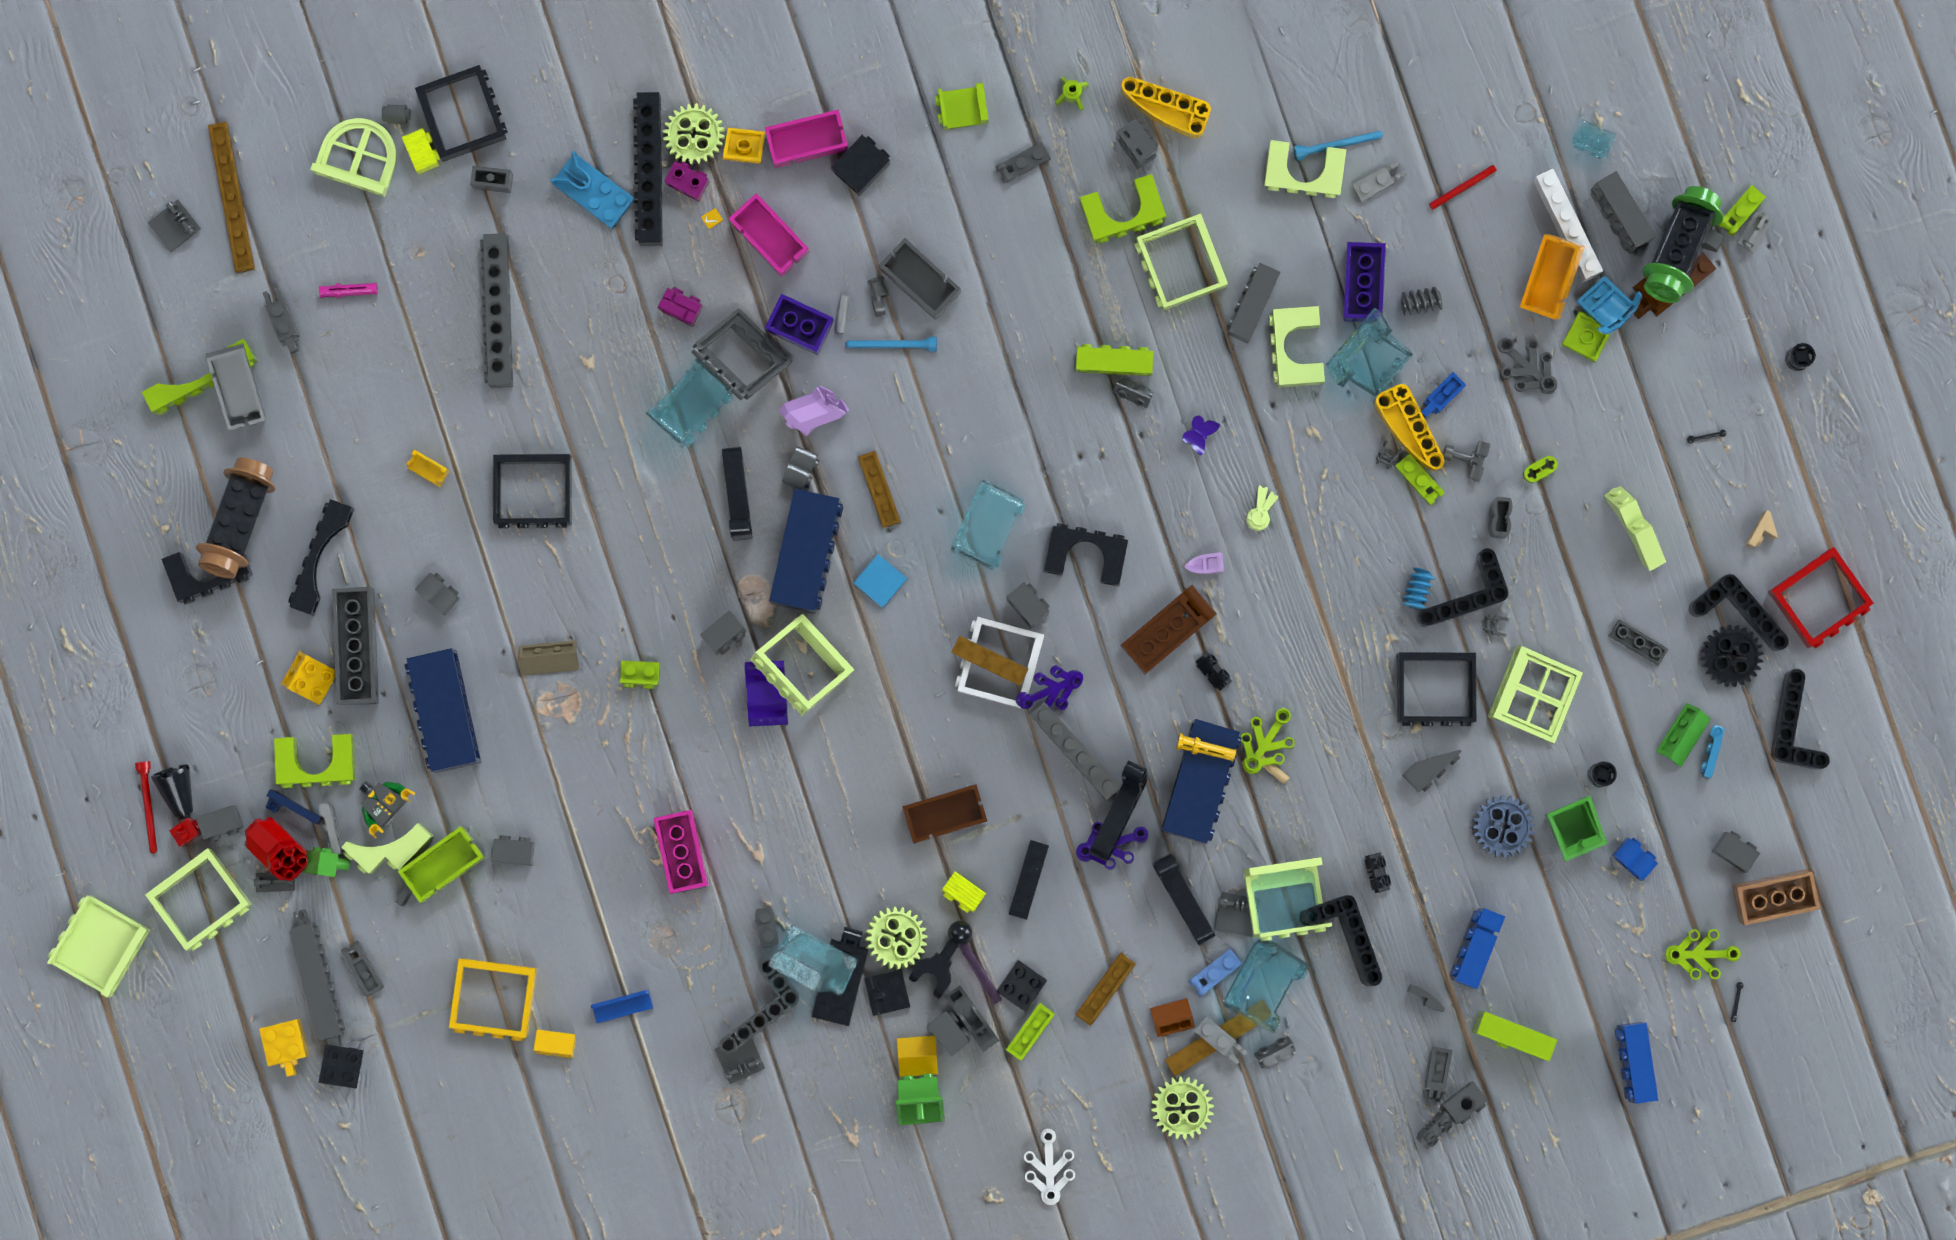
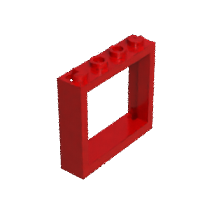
(1787, 611)

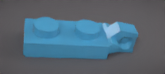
(1713, 751)

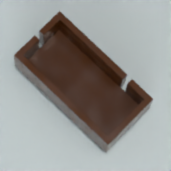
(944, 814)

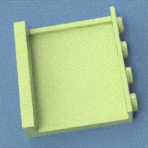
(98, 945)

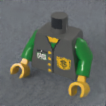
(382, 803)

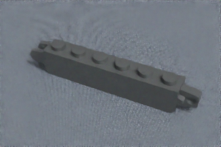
(315, 979)

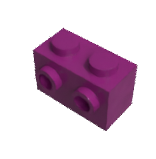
(687, 181)

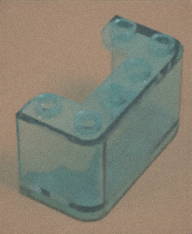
(690, 404)

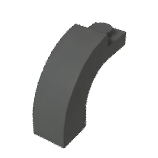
(971, 1018)

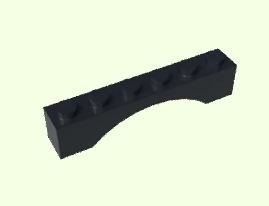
(335, 519)

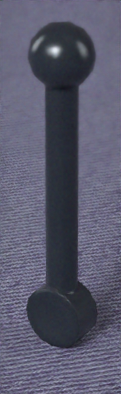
(1691, 439)
(1739, 985)

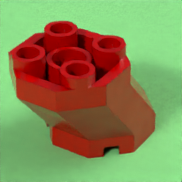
(276, 848)

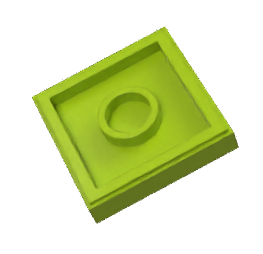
(1585, 338)

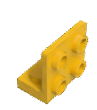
(309, 678)

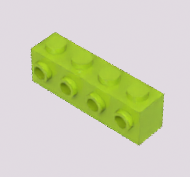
(1114, 361)

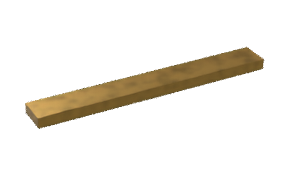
(231, 197)

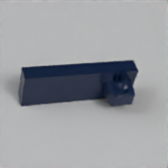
(276, 801)

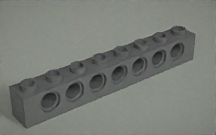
(504, 377)

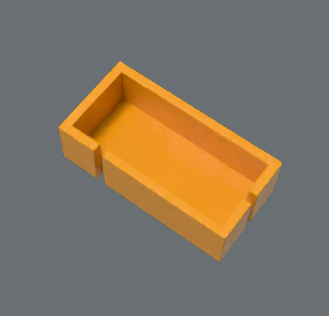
(1552, 276)

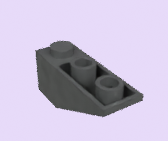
(1424, 771)

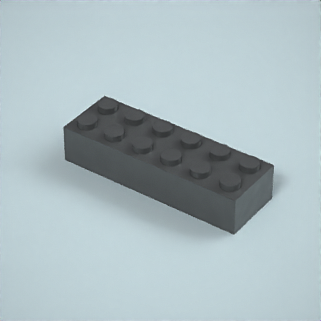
(355, 646)

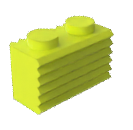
(420, 150)
(964, 892)

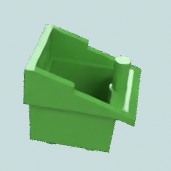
(1576, 828)
(919, 1100)

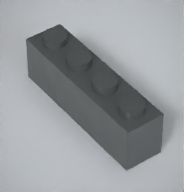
(1254, 302)

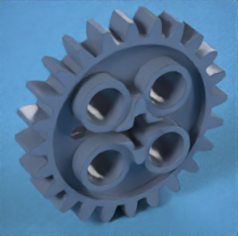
(1521, 830)

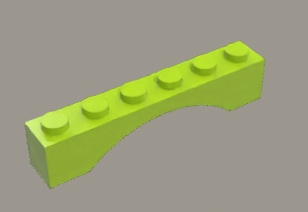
(163, 396)

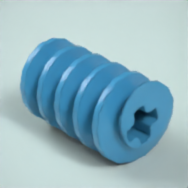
(1418, 589)

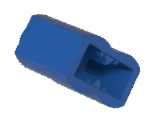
(1634, 859)

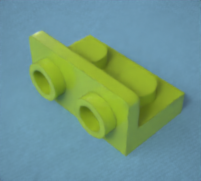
(640, 673)

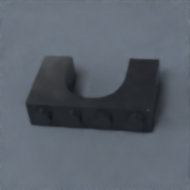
(1111, 547)
(188, 588)

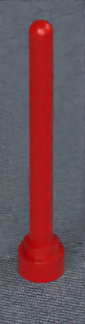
(143, 770)

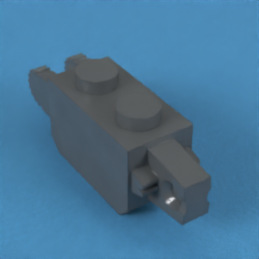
(282, 320)

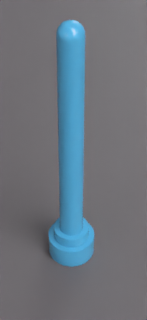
(1303, 151)
(929, 344)

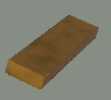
(879, 489)
(989, 660)
(1105, 989)

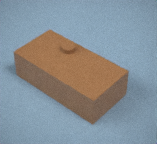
(1776, 897)

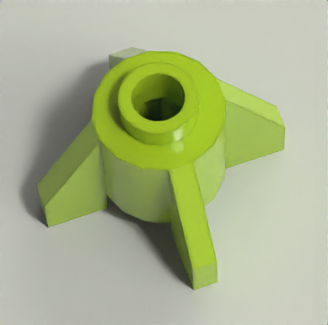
(1072, 97)

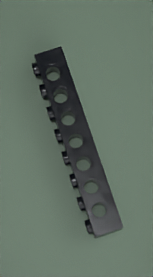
(654, 236)

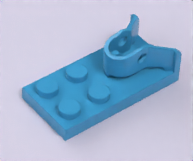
(592, 190)

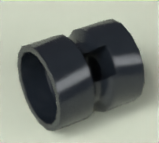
(1800, 357)
(1602, 774)

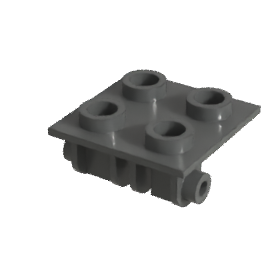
(174, 225)
(1234, 915)
(741, 1062)
(1442, 1124)

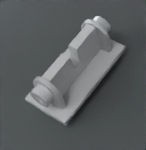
(1755, 231)

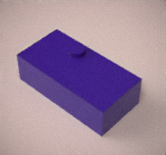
(1364, 280)

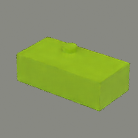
(1514, 1036)

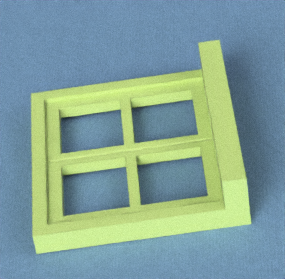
(1510, 684)

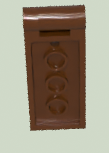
(1168, 629)

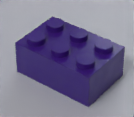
(799, 324)

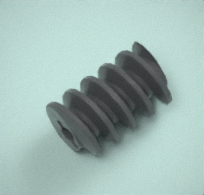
(1421, 300)

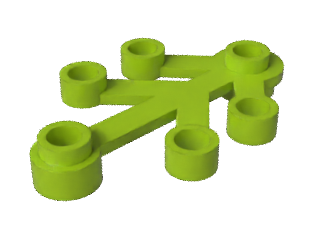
(1265, 744)
(1699, 954)

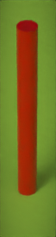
(1462, 187)

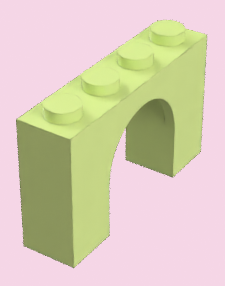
(1328, 182)
(1288, 372)

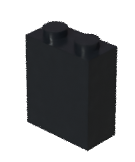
(861, 164)

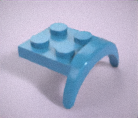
(1608, 305)

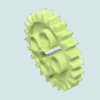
(696, 117)
(889, 953)
(1183, 1125)

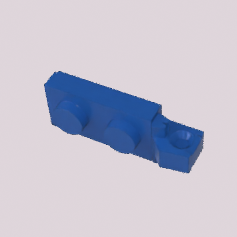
(1443, 394)

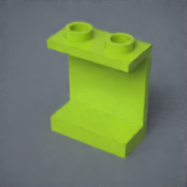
(962, 107)

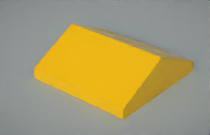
(744, 145)
(917, 1056)

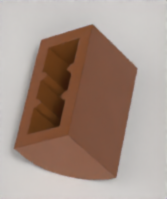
(1172, 1017)

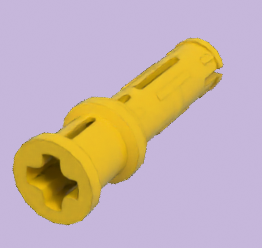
(1196, 746)

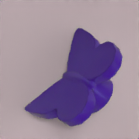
(1199, 433)

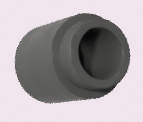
(396, 114)

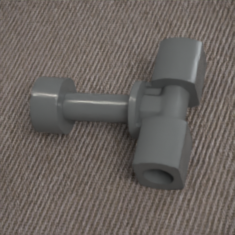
(1475, 459)

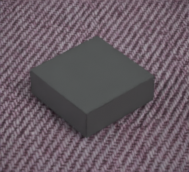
(404, 896)

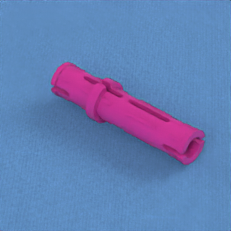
(348, 290)

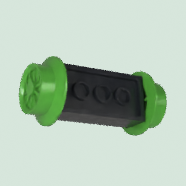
(1682, 244)

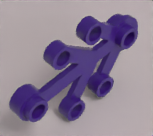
(1072, 680)
(1117, 852)

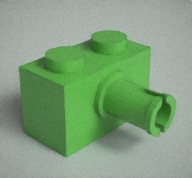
(324, 862)

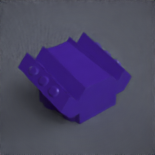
(764, 701)

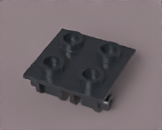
(1377, 865)
(1021, 986)
(340, 1066)

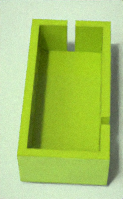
(441, 864)

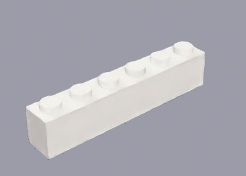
(1566, 221)

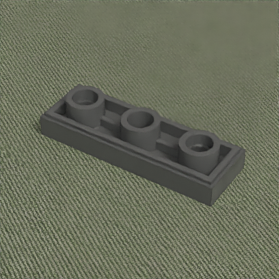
(1628, 635)

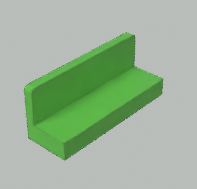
(1683, 734)

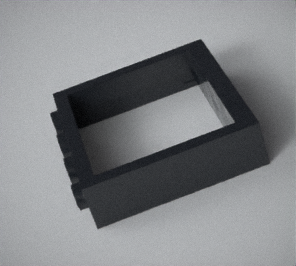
(495, 111)
(505, 523)
(1437, 656)

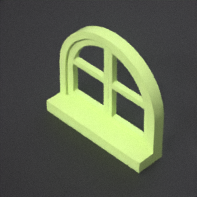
(351, 178)

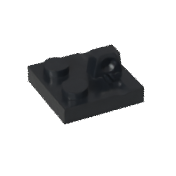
(887, 992)

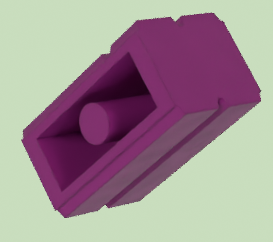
(680, 306)

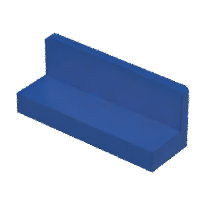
(622, 1006)

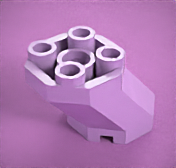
(813, 410)

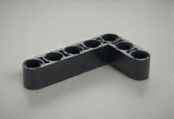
(737, 496)
(1470, 599)
(1743, 608)
(1791, 726)
(1134, 781)
(1183, 899)
(1350, 934)

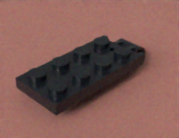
(837, 1007)

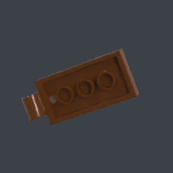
(1702, 270)

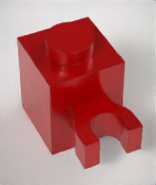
(185, 832)

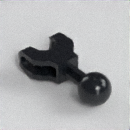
(939, 965)

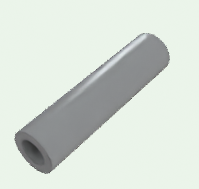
(842, 314)

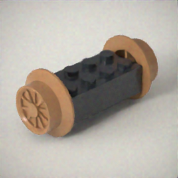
(235, 517)

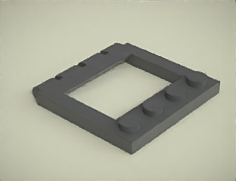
(756, 340)

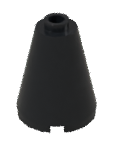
(175, 789)

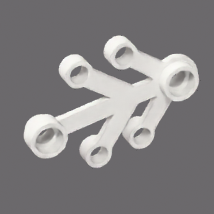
(1049, 1170)

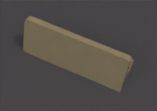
(548, 657)

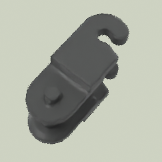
(1382, 452)
(1493, 631)

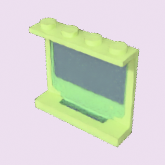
(1280, 894)

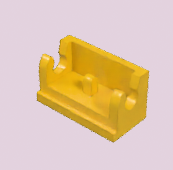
(427, 468)
(554, 1044)

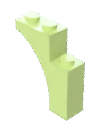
(1637, 527)
(398, 852)

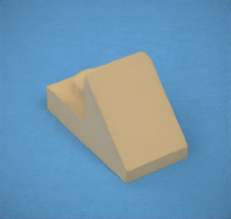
(1764, 526)

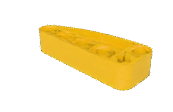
(1168, 114)
(1402, 429)

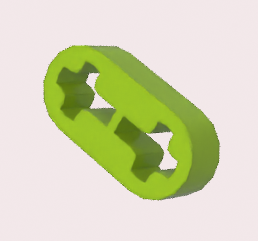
(1542, 473)

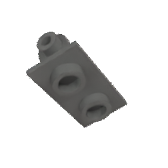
(1125, 390)
(269, 883)
(1266, 1055)

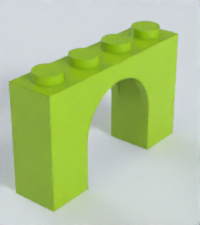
(1103, 227)
(340, 770)

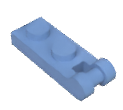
(1215, 972)

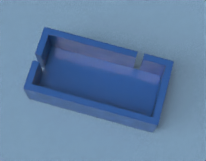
(1477, 947)
(1637, 1062)

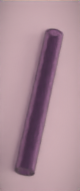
(980, 973)

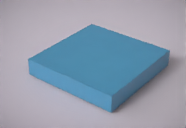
(880, 581)

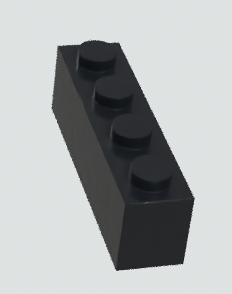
(1028, 879)

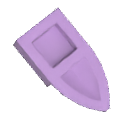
(1206, 564)

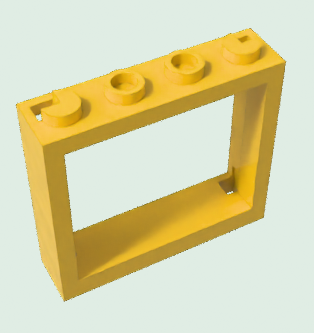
(496, 1032)

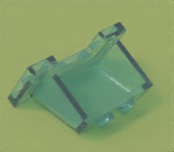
(1369, 356)
(813, 962)

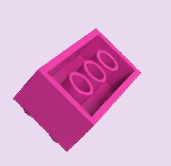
(681, 851)

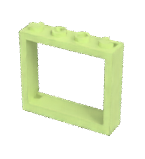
(1198, 221)
(821, 647)
(182, 873)

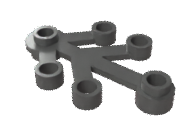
(1529, 367)

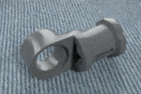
(878, 293)

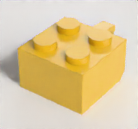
(284, 1044)

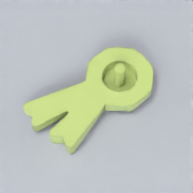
(1258, 517)

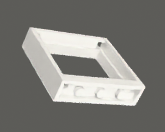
(965, 665)

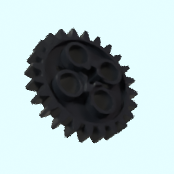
(1729, 672)

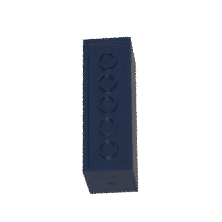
(806, 551)
(442, 710)
(1200, 785)

